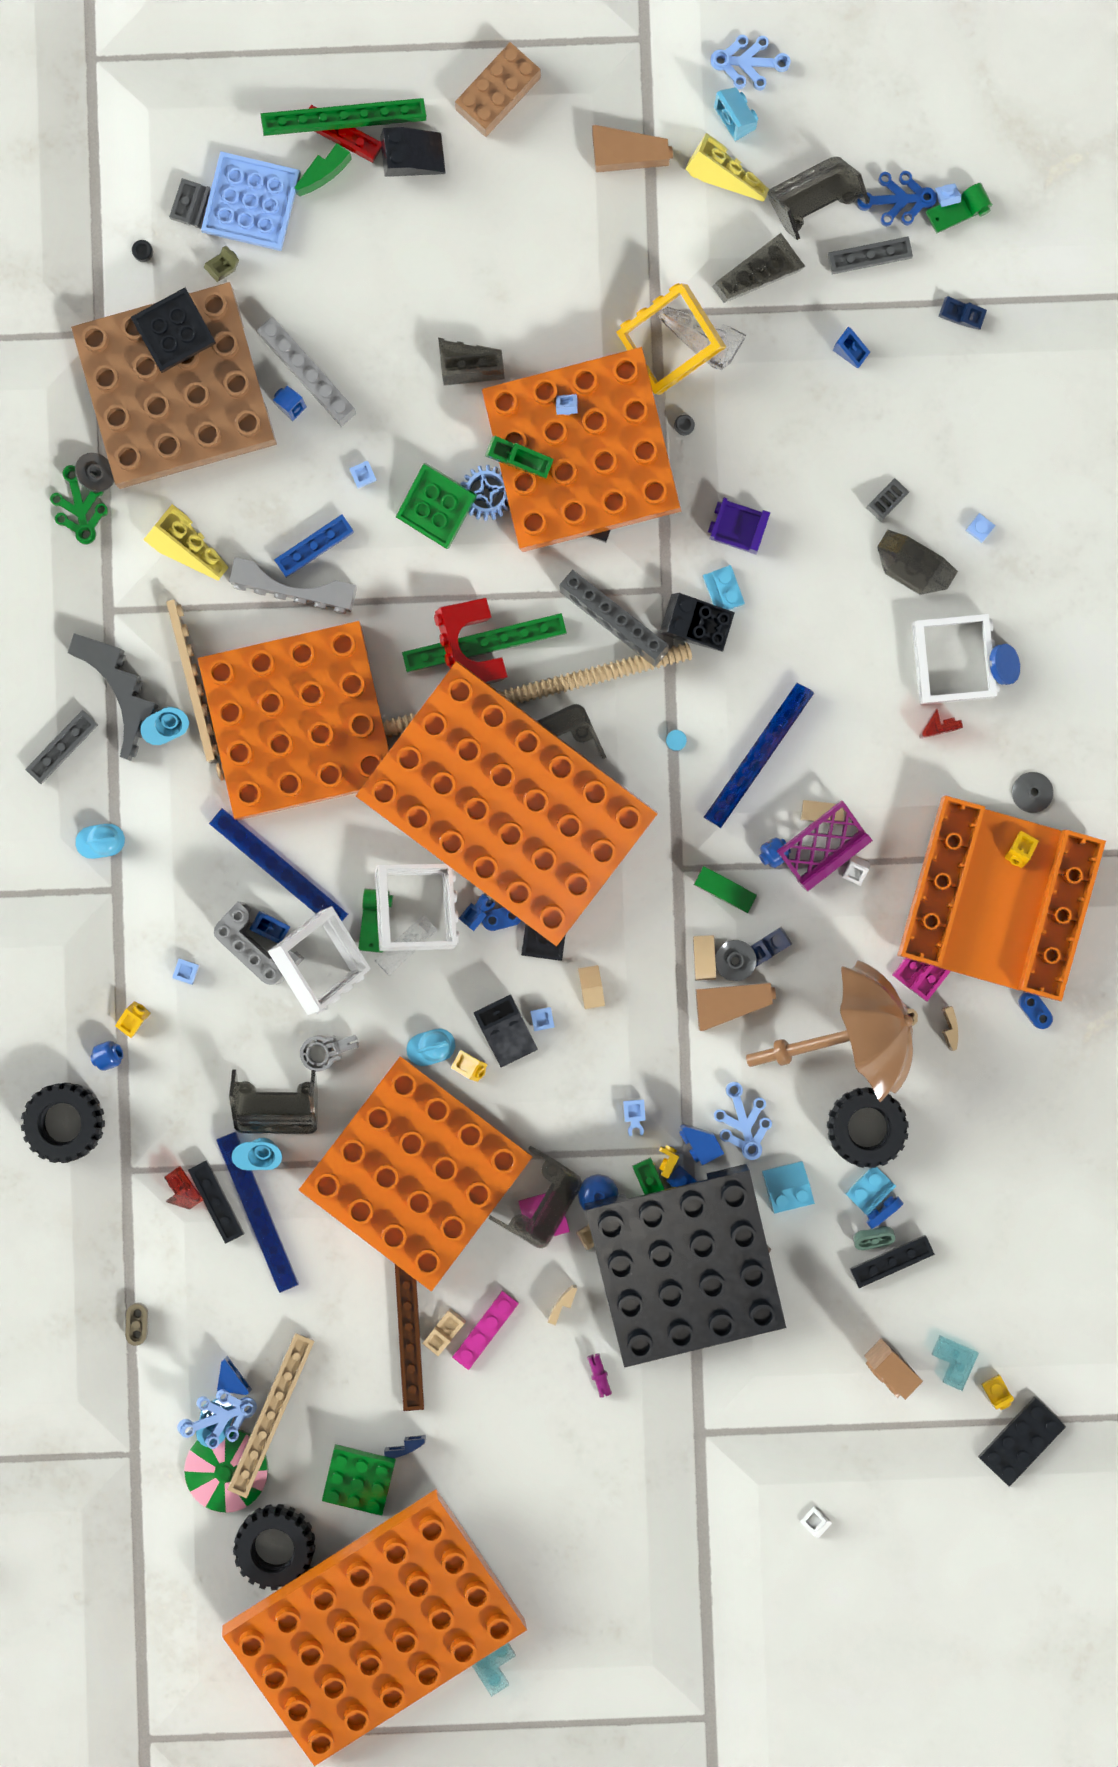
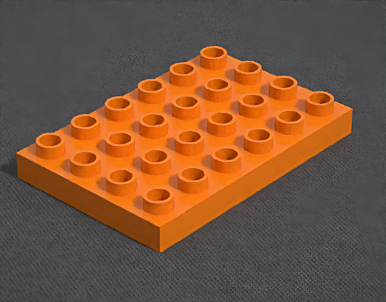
(506, 803)
(374, 1627)

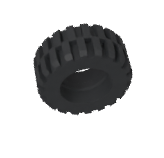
(36, 1131)
(867, 1156)
(254, 1566)

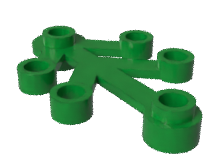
(80, 509)

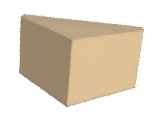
(591, 987)

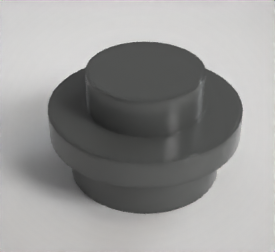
(684, 425)

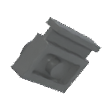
(190, 203)

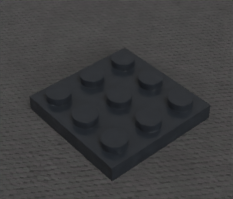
(173, 330)

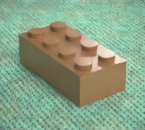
(498, 89)
(892, 1370)

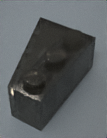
(469, 363)

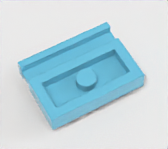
(724, 588)
(870, 1190)

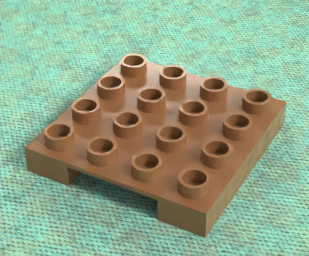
(178, 417)

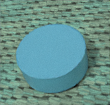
(676, 740)

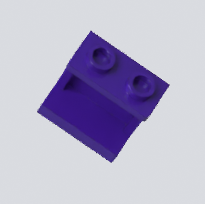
(738, 526)

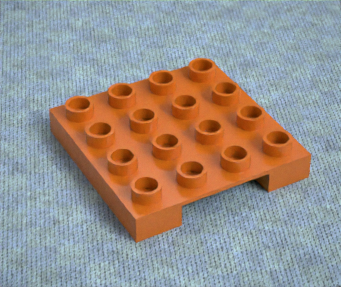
(606, 457)
(295, 719)
(993, 917)
(415, 1173)

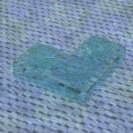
(960, 1359)
(489, 1670)

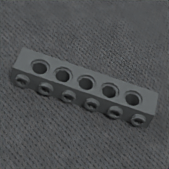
(613, 618)

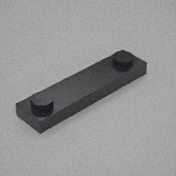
(216, 1201)
(892, 1261)

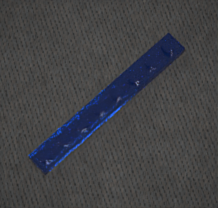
(758, 755)
(273, 864)
(259, 1217)

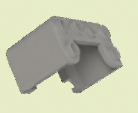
(232, 934)

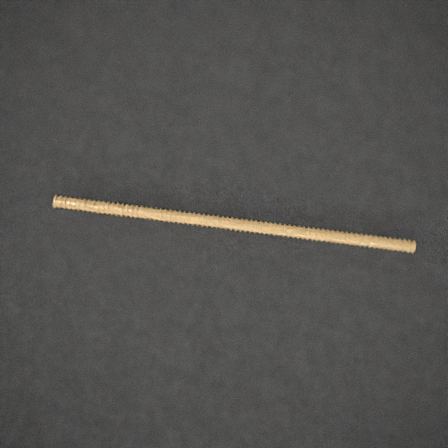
(557, 684)

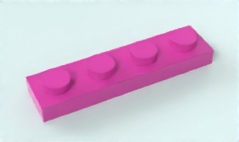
(485, 1330)

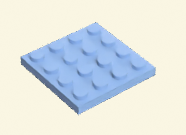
(250, 201)

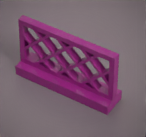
(837, 856)

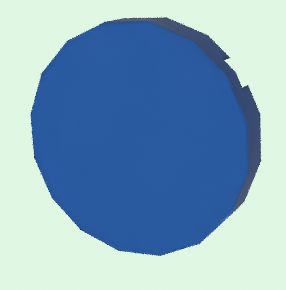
(1005, 664)

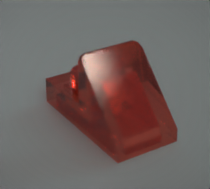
(934, 726)
(185, 1192)

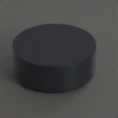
(142, 250)

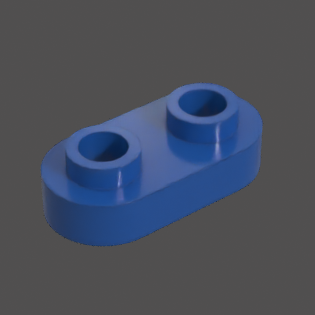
(502, 919)
(1035, 1011)
(890, 1206)

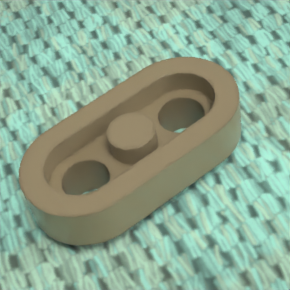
(136, 1323)

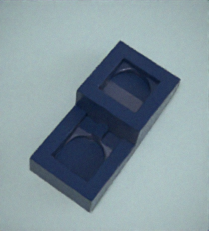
(962, 314)
(770, 945)
(410, 1444)

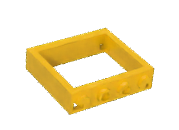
(693, 363)

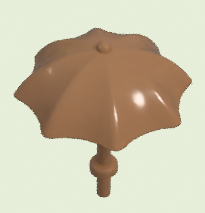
(874, 1025)

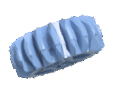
(482, 475)

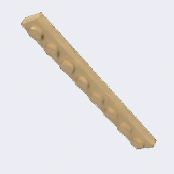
(195, 689)
(270, 1415)

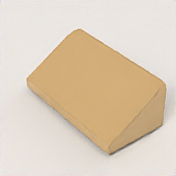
(813, 810)

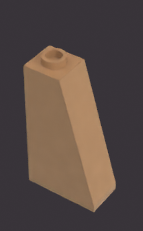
(628, 150)
(727, 1003)

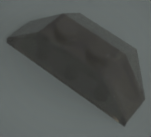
(914, 564)

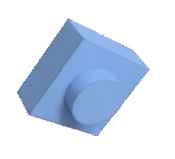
(948, 195)
(566, 404)
(362, 474)
(980, 528)
(185, 971)
(542, 1019)

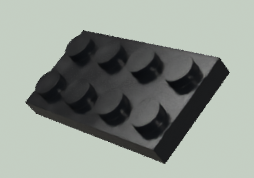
(1021, 1441)

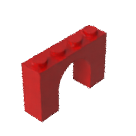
(451, 621)

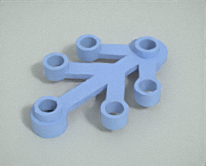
(747, 61)
(744, 1124)
(221, 1417)

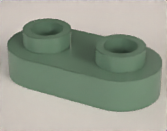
(874, 1238)

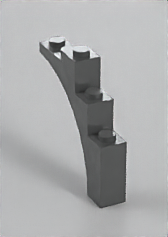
(106, 661)

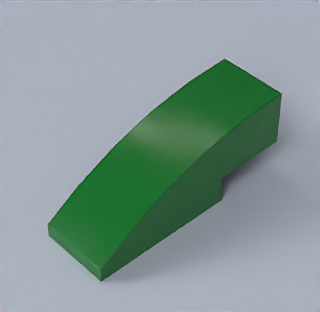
(323, 170)
(519, 457)
(725, 889)

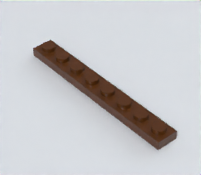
(409, 1341)

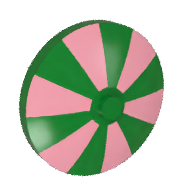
(211, 1470)

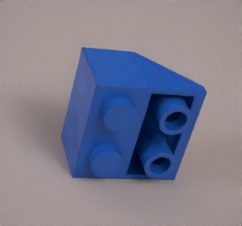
(703, 1144)

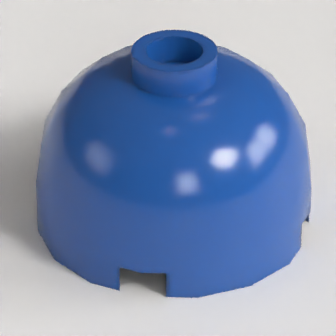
(596, 1188)

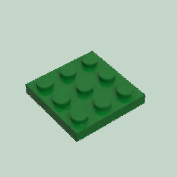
(436, 505)
(358, 1480)

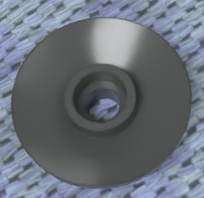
(99, 466)
(1022, 792)
(746, 958)

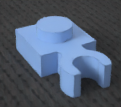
(634, 1112)

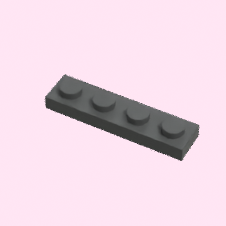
(870, 255)
(61, 747)

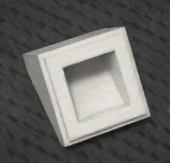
(856, 870)
(815, 1522)

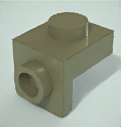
(222, 264)

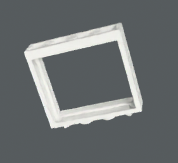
(922, 666)
(450, 898)
(346, 948)

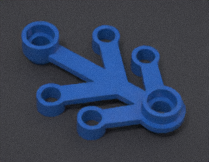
(900, 198)

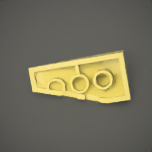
(716, 167)
(179, 541)

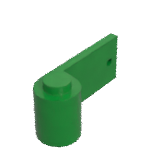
(973, 202)
(369, 926)

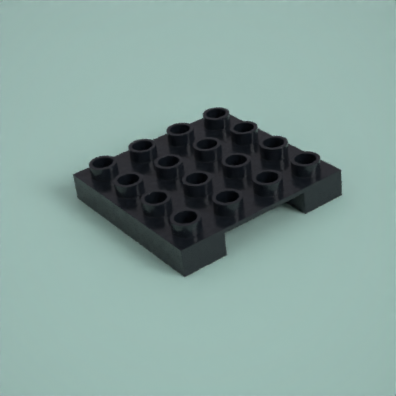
(685, 1266)

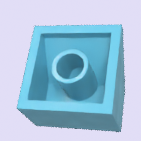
(735, 113)
(788, 1187)

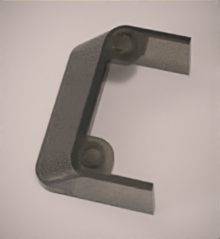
(814, 190)
(576, 720)
(274, 1111)
(552, 1208)

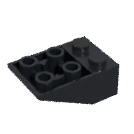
(697, 622)
(505, 1030)

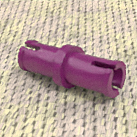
(599, 1375)

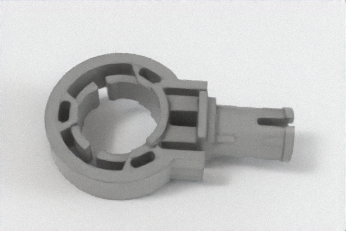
(338, 1046)

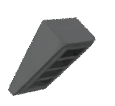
(876, 511)

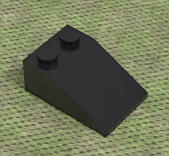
(411, 152)

